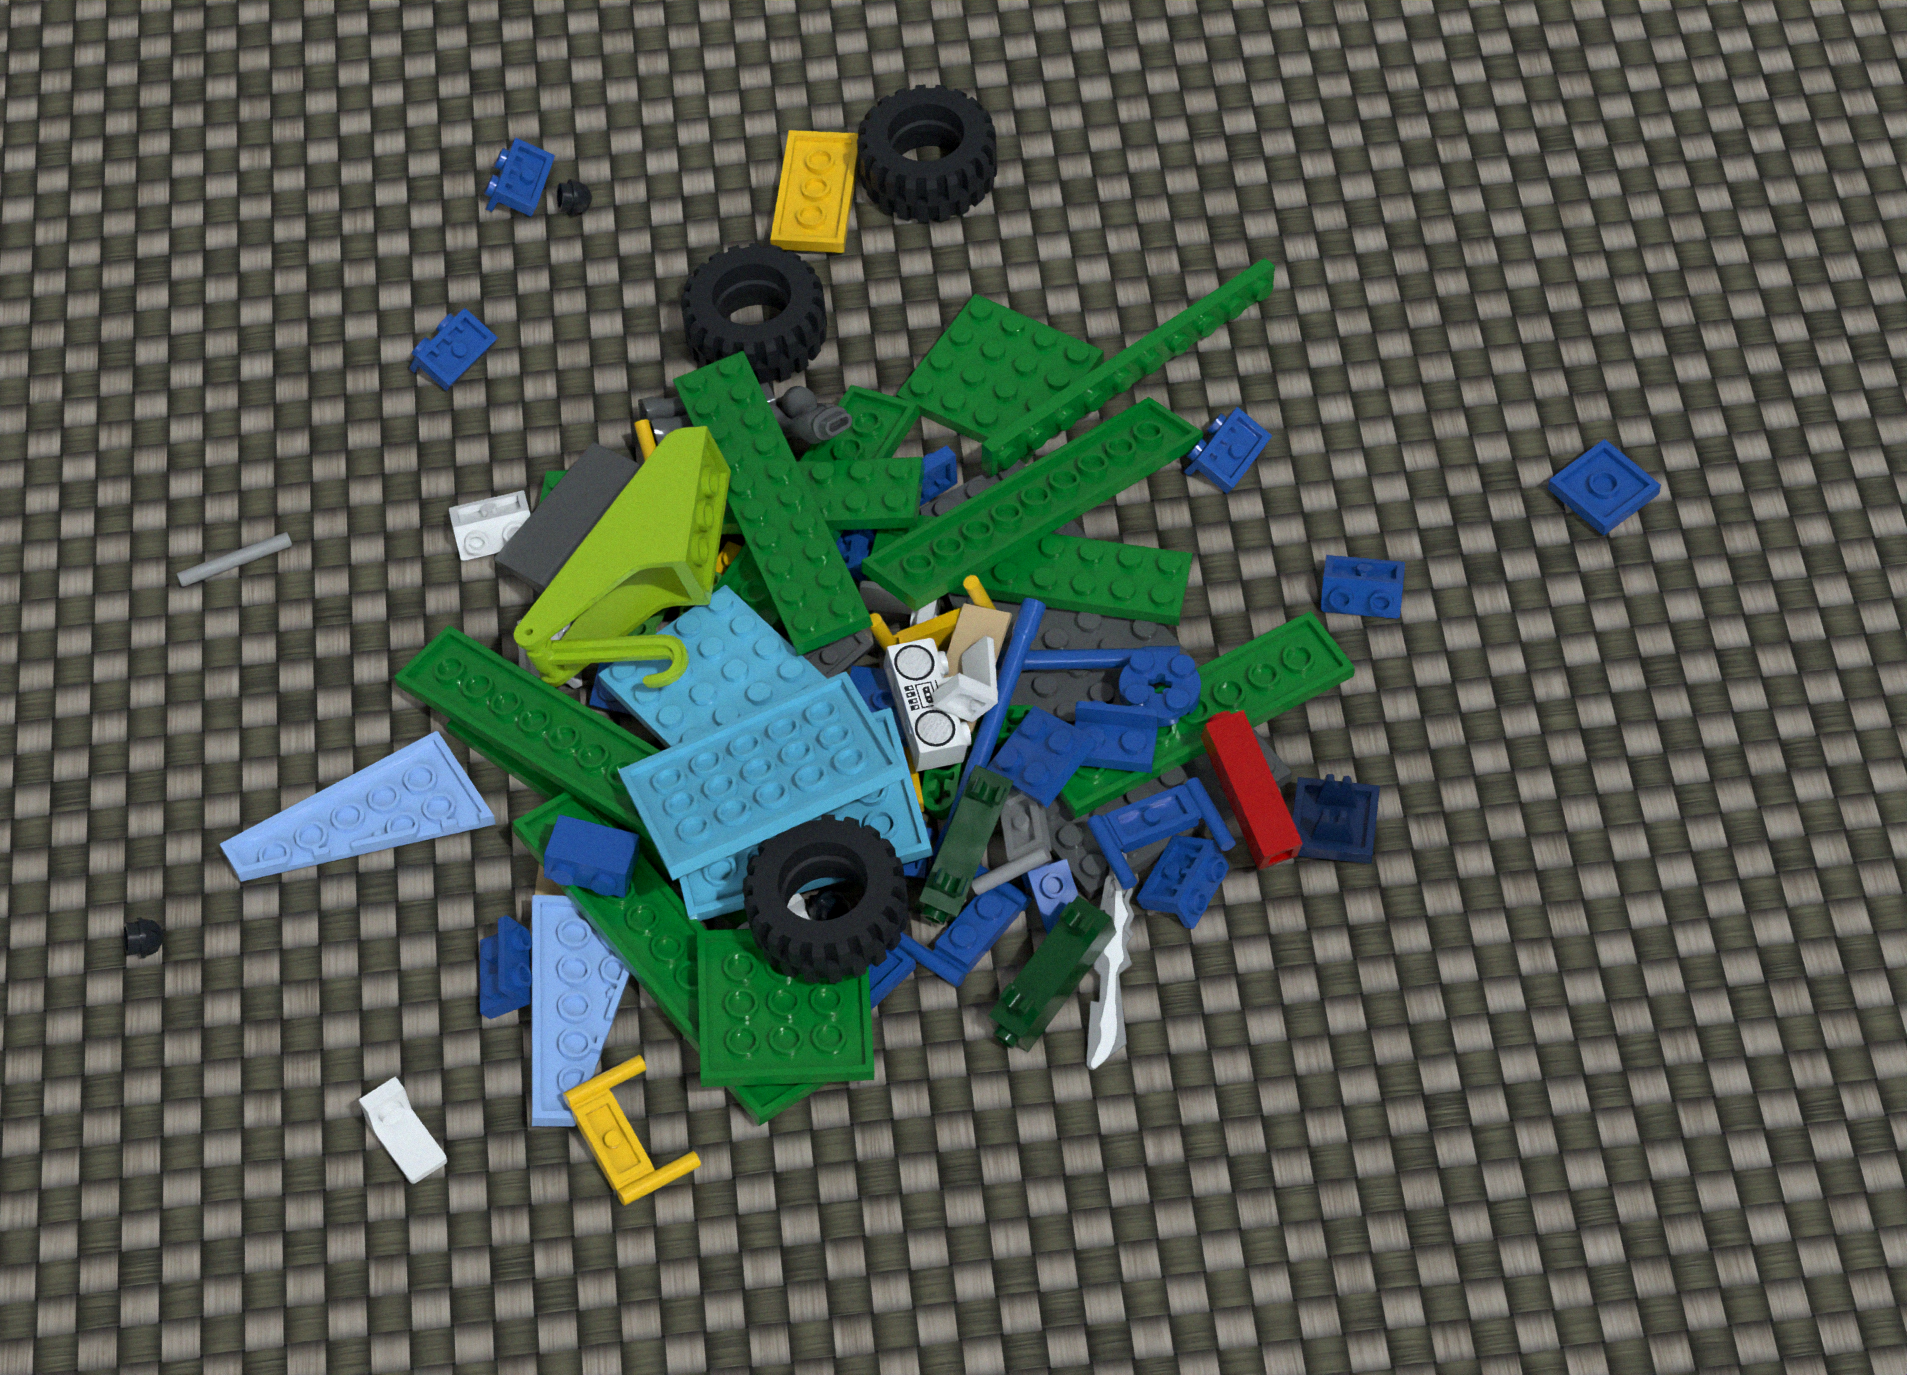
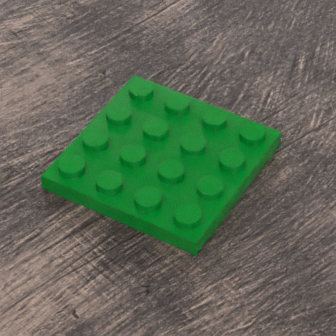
(995, 370)
(774, 1026)

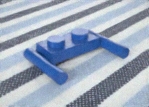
(1153, 821)
(971, 932)

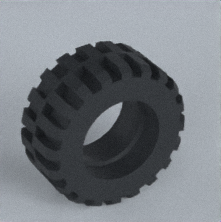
(927, 187)
(748, 279)
(835, 945)

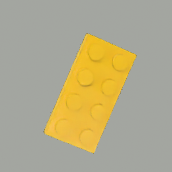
(815, 191)

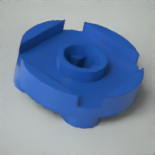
(1161, 667)

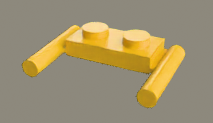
(938, 628)
(613, 1138)

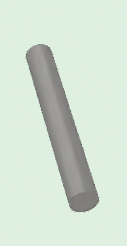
(234, 559)

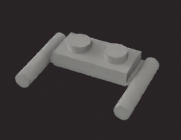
(1025, 841)

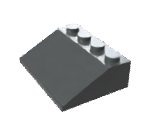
(566, 516)

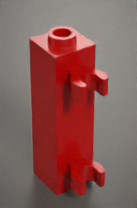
(1250, 789)

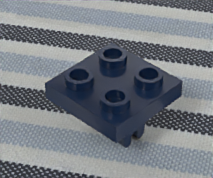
(1336, 818)

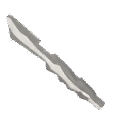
(1106, 1017)

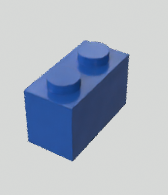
(591, 856)

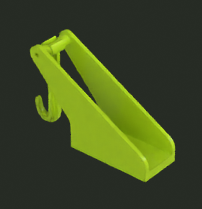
(642, 556)

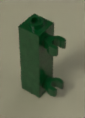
(963, 845)
(1051, 974)

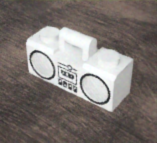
(931, 733)

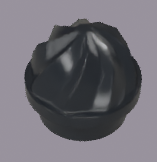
(573, 197)
(828, 905)
(142, 937)

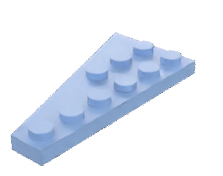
(386, 805)
(572, 1003)

